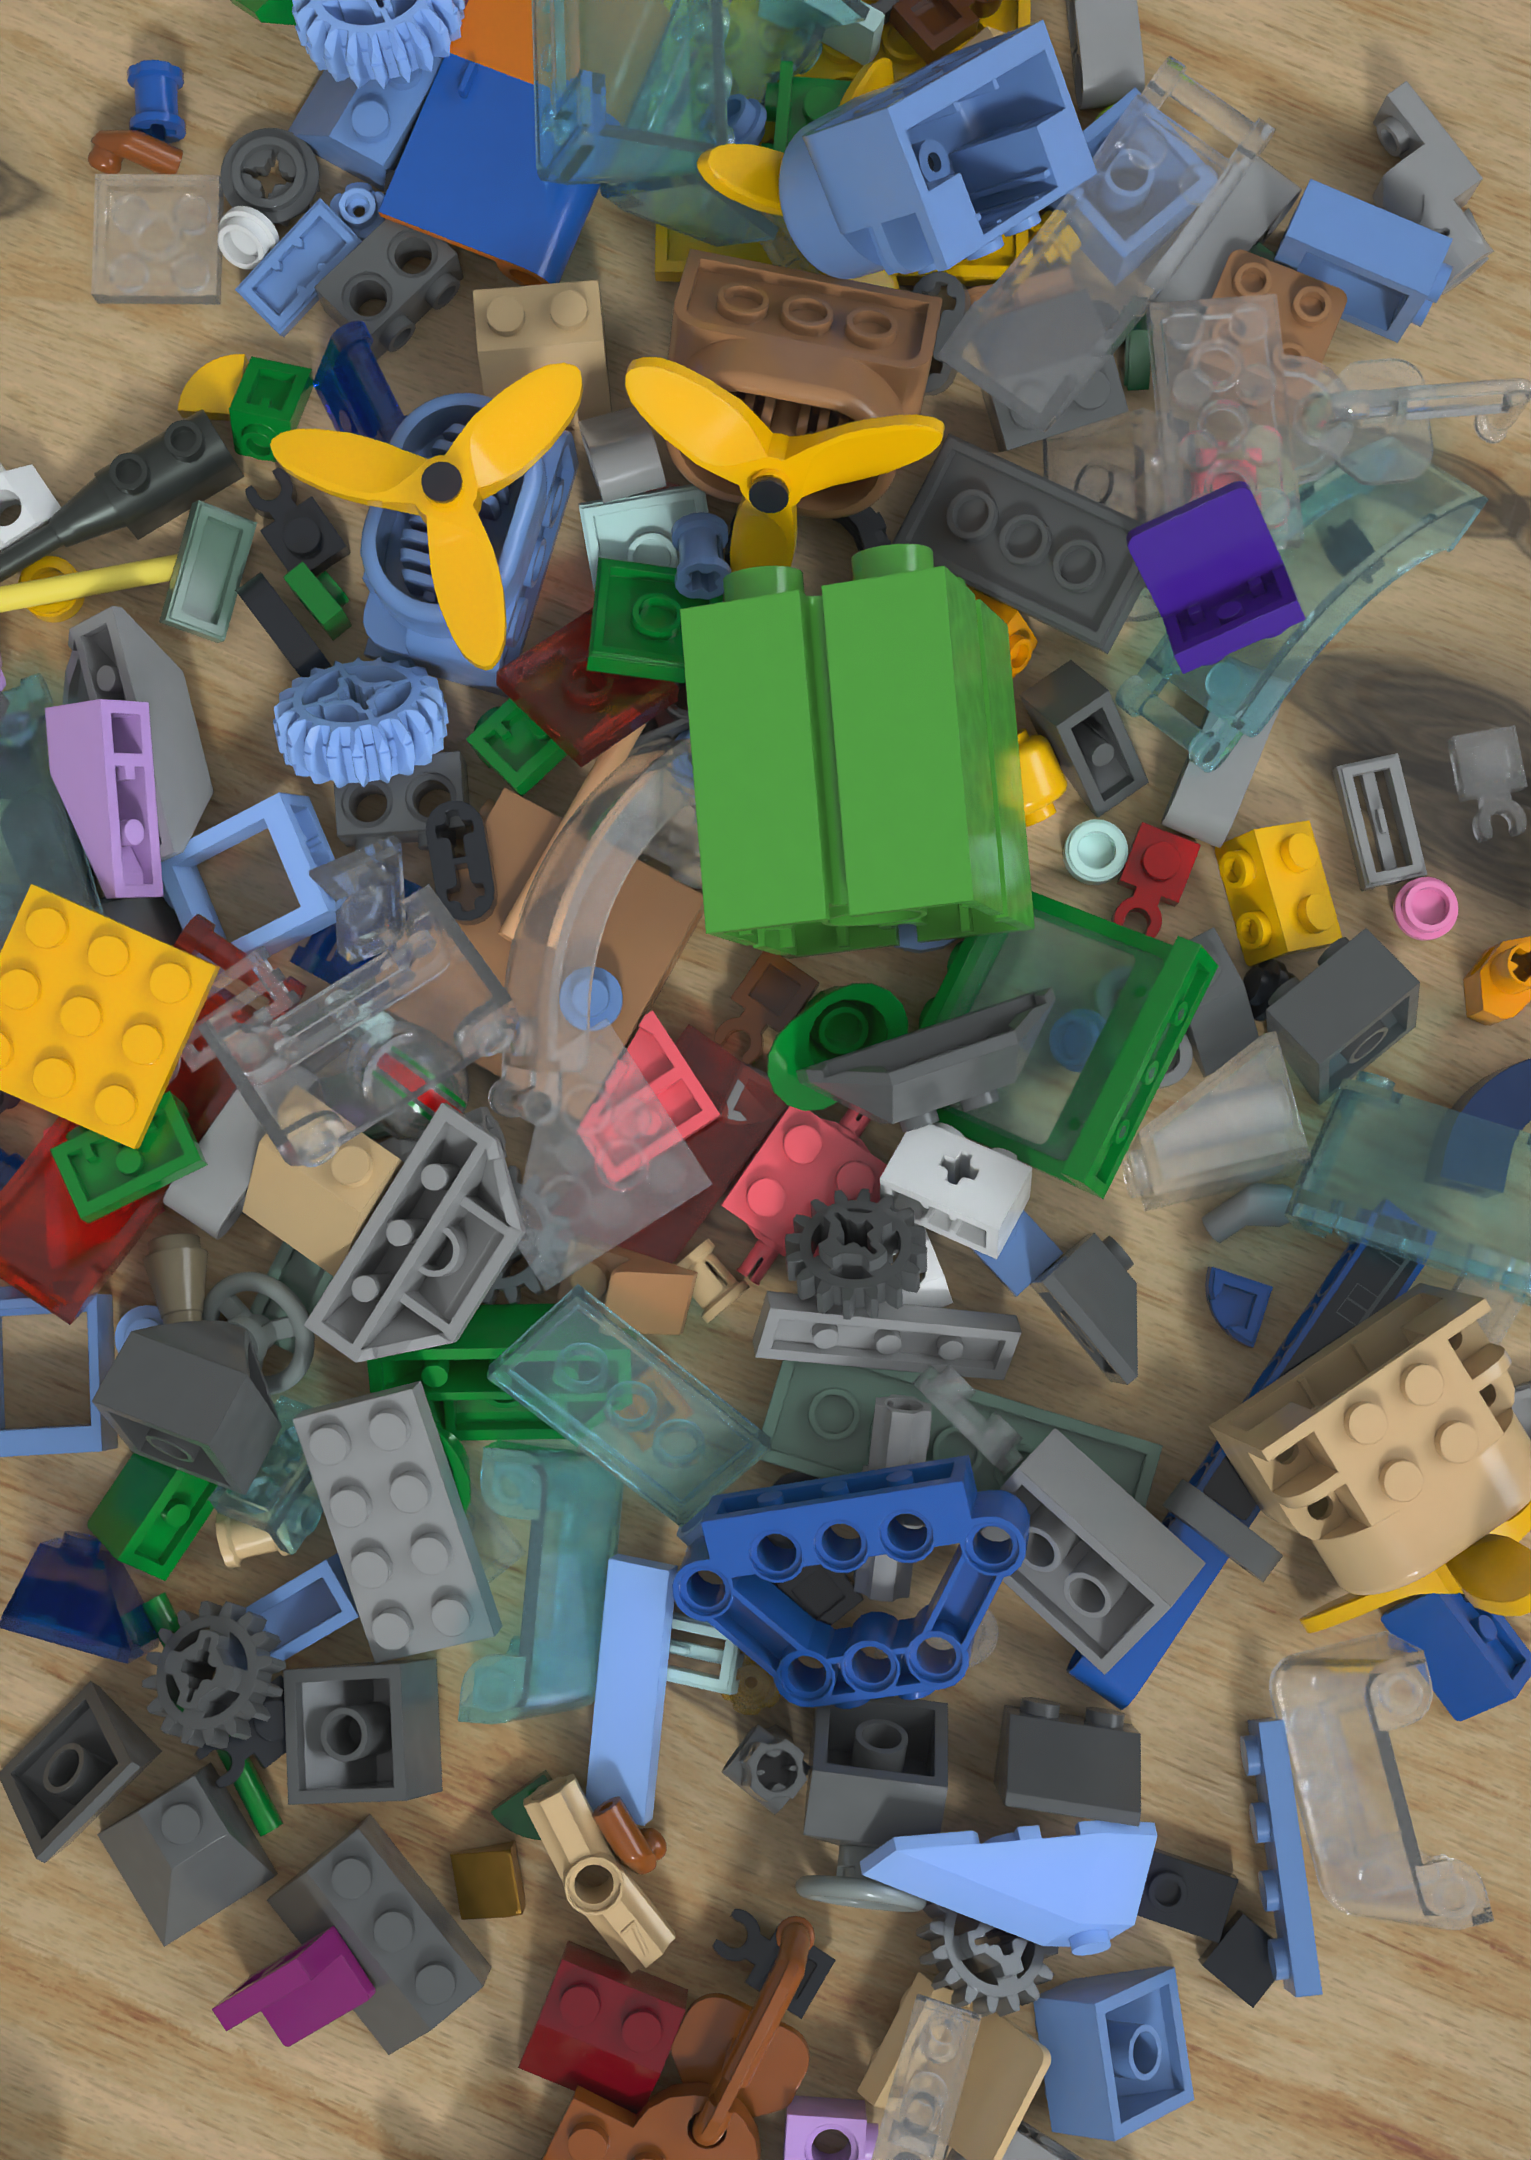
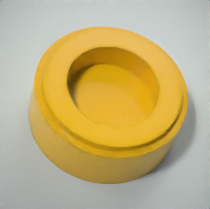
(49, 567)

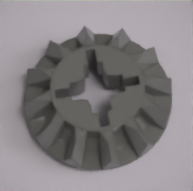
(254, 157)

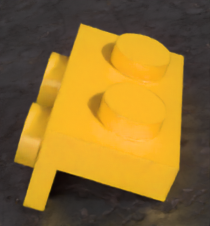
(1277, 892)

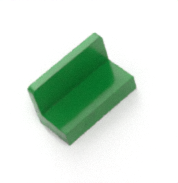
(151, 1515)

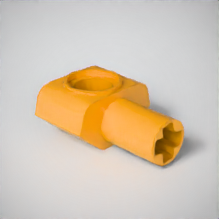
(1499, 982)

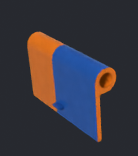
(474, 155)

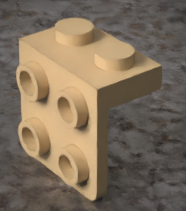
(999, 2082)

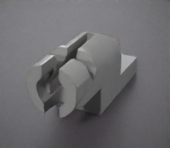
(1429, 180)

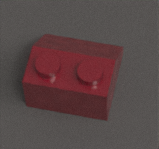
(604, 2028)

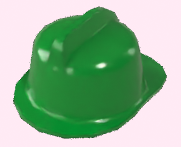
(831, 1026)

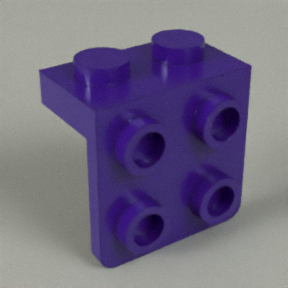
(1215, 576)

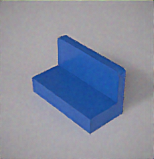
(1468, 1652)

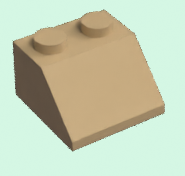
(543, 326)
(320, 1206)

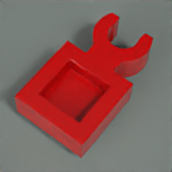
(1155, 872)

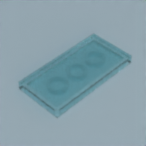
(629, 1406)

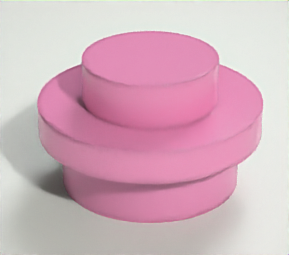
(1425, 908)

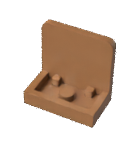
(1306, 305)

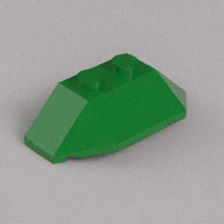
(457, 1379)

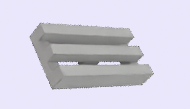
(1355, 825)

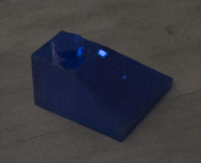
(80, 1601)

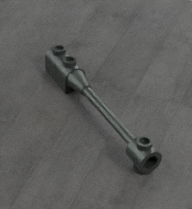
(136, 491)

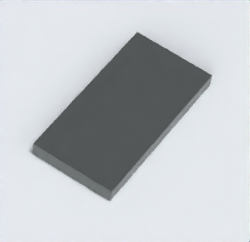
(1027, 542)

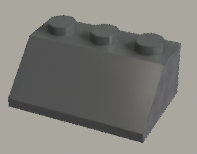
(392, 1927)

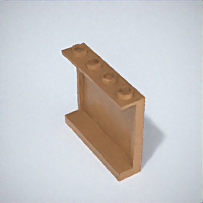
(643, 931)

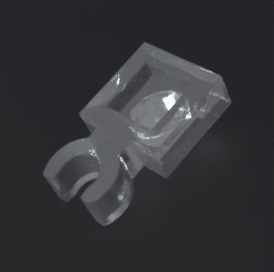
(1489, 769)

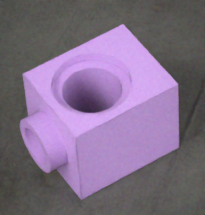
(812, 2115)

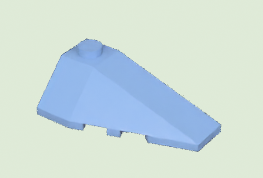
(1041, 1889)

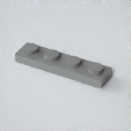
(897, 1339)

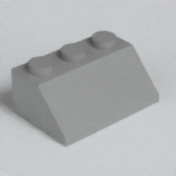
(1093, 1554)

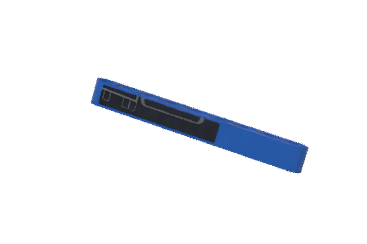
(1352, 1292)

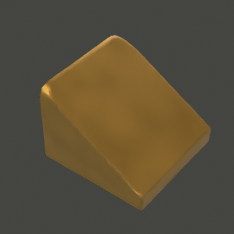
(488, 1882)

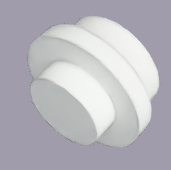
(246, 236)

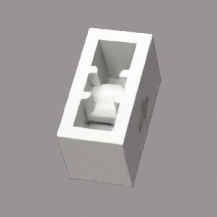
(958, 1186)

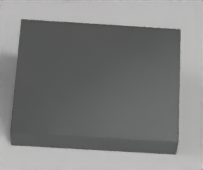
(74, 1770)

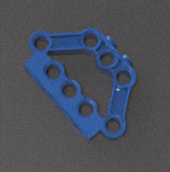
(779, 1631)

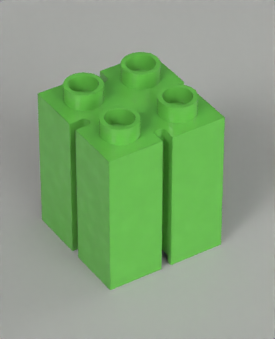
(855, 759)

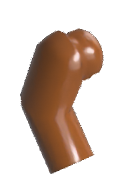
(136, 146)
(633, 1846)

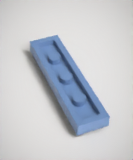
(1285, 1882)

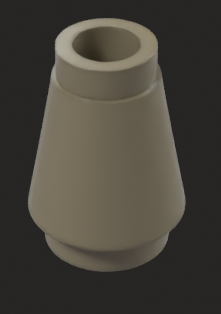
(177, 1276)

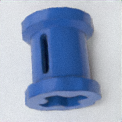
(156, 99)

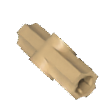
(618, 1905)

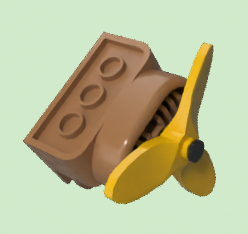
(789, 394)

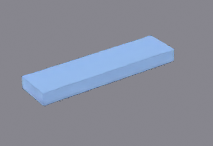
(631, 1684)

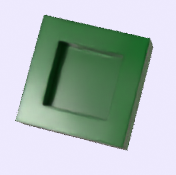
(321, 598)

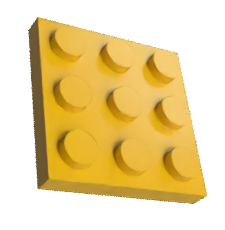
(94, 1015)

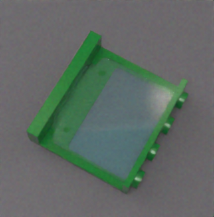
(1102, 1047)

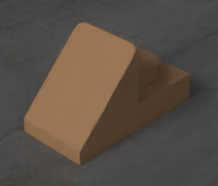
(639, 1289)

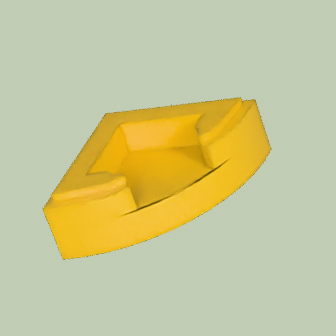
(213, 387)

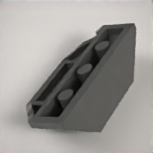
(936, 1065)

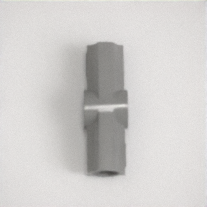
(897, 1439)

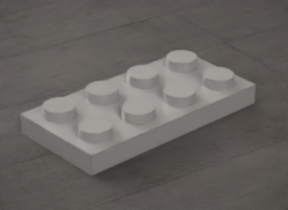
(397, 1522)

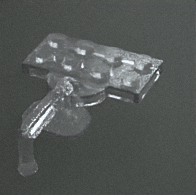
(1237, 405)

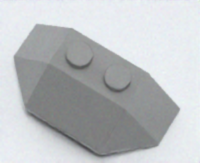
(122, 662)
(426, 1247)

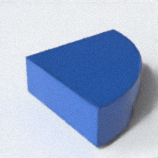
(1236, 1304)

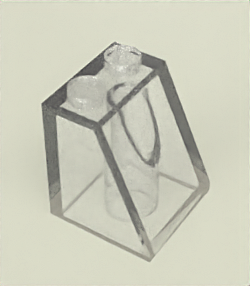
(1222, 1133)

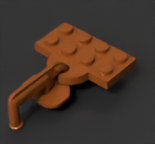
(731, 2066)

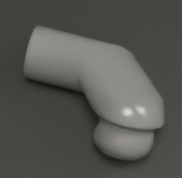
(1253, 1206)

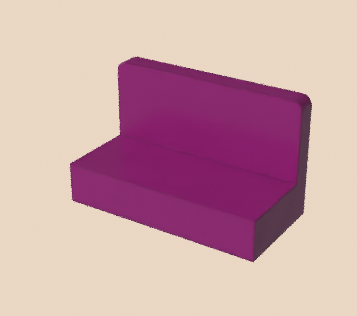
(300, 1989)

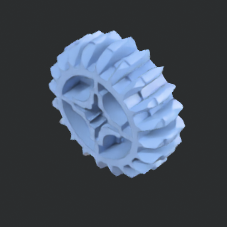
(377, 36)
(361, 721)

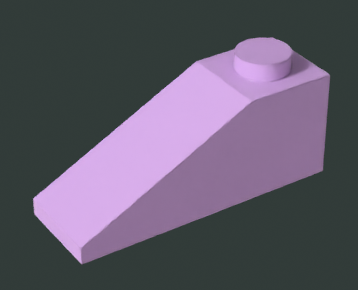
(108, 787)

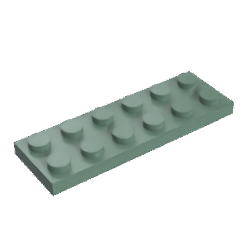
(825, 1421)

